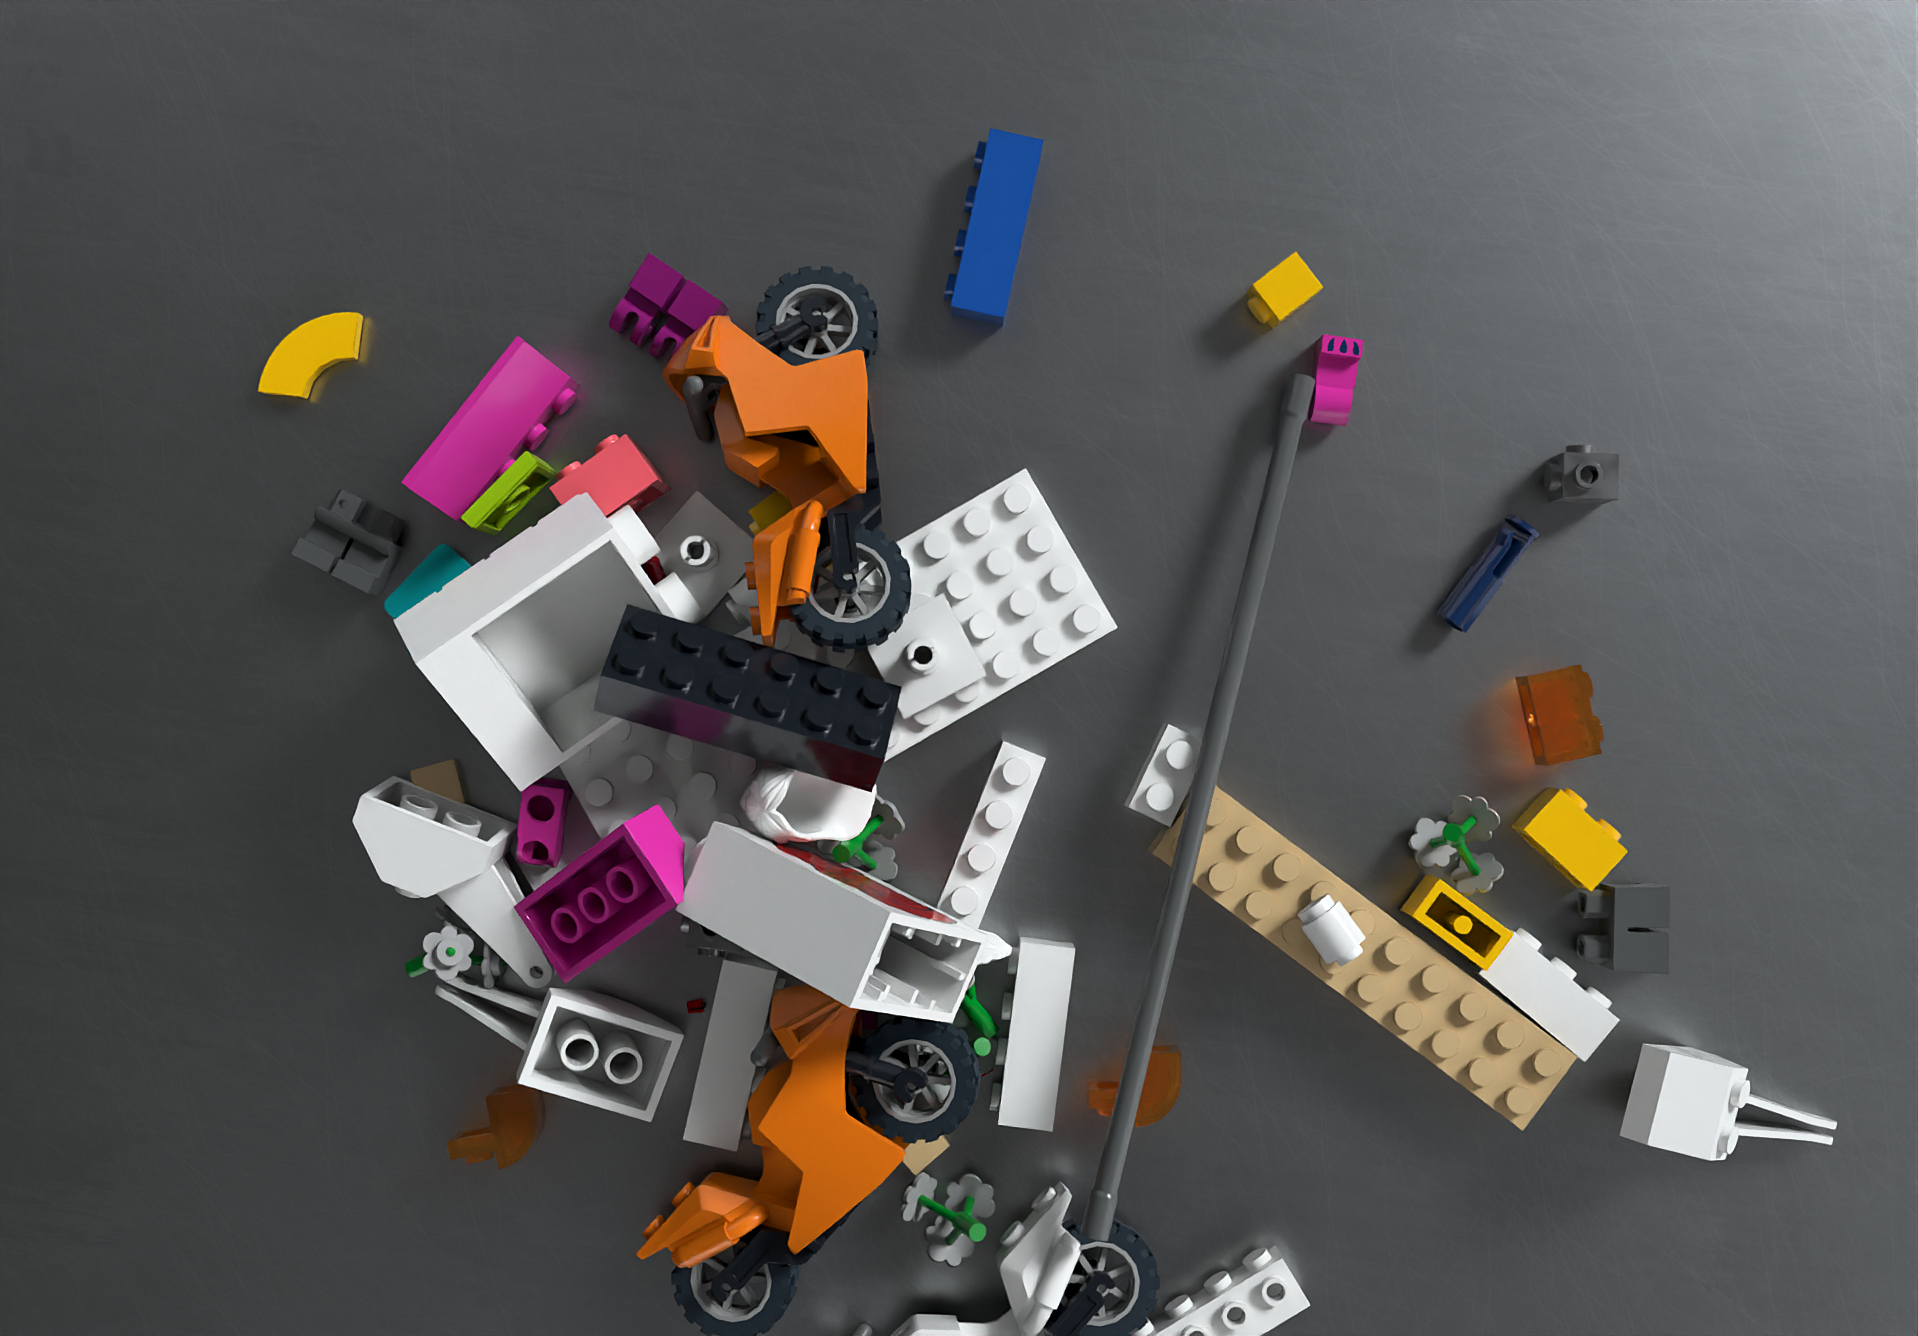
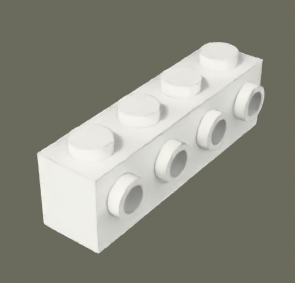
(1234, 1303)

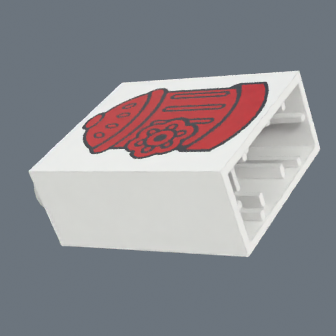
(831, 924)

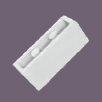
(1549, 995)

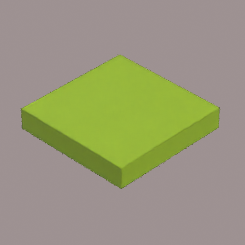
(509, 494)

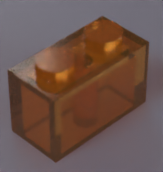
(1560, 714)

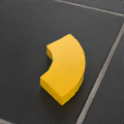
(309, 352)

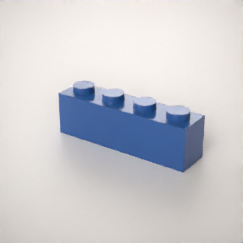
(995, 227)

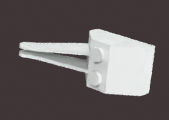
(454, 851)
(580, 1044)
(1691, 1103)

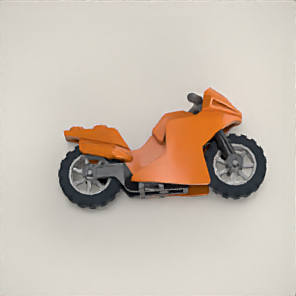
(801, 422)
(825, 1145)

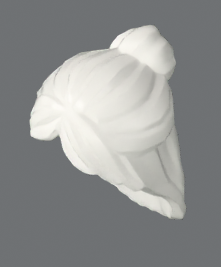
(805, 807)

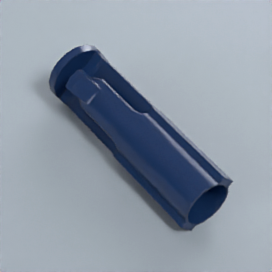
(1486, 574)

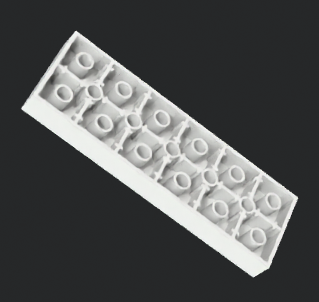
(1011, 591)

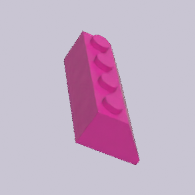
(492, 429)
(607, 893)

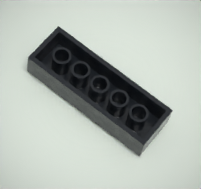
(748, 698)

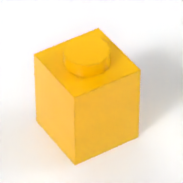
(1282, 291)

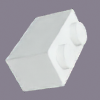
(1165, 775)

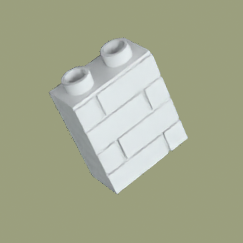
(530, 629)

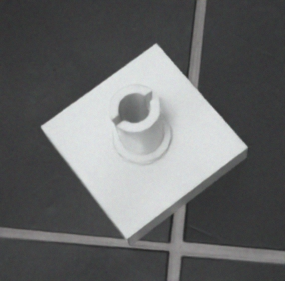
(704, 551)
(927, 657)

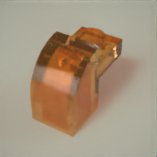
(1158, 1092)
(515, 1126)

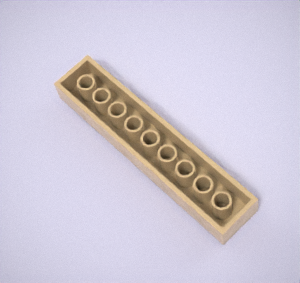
(1394, 978)

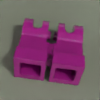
(658, 291)

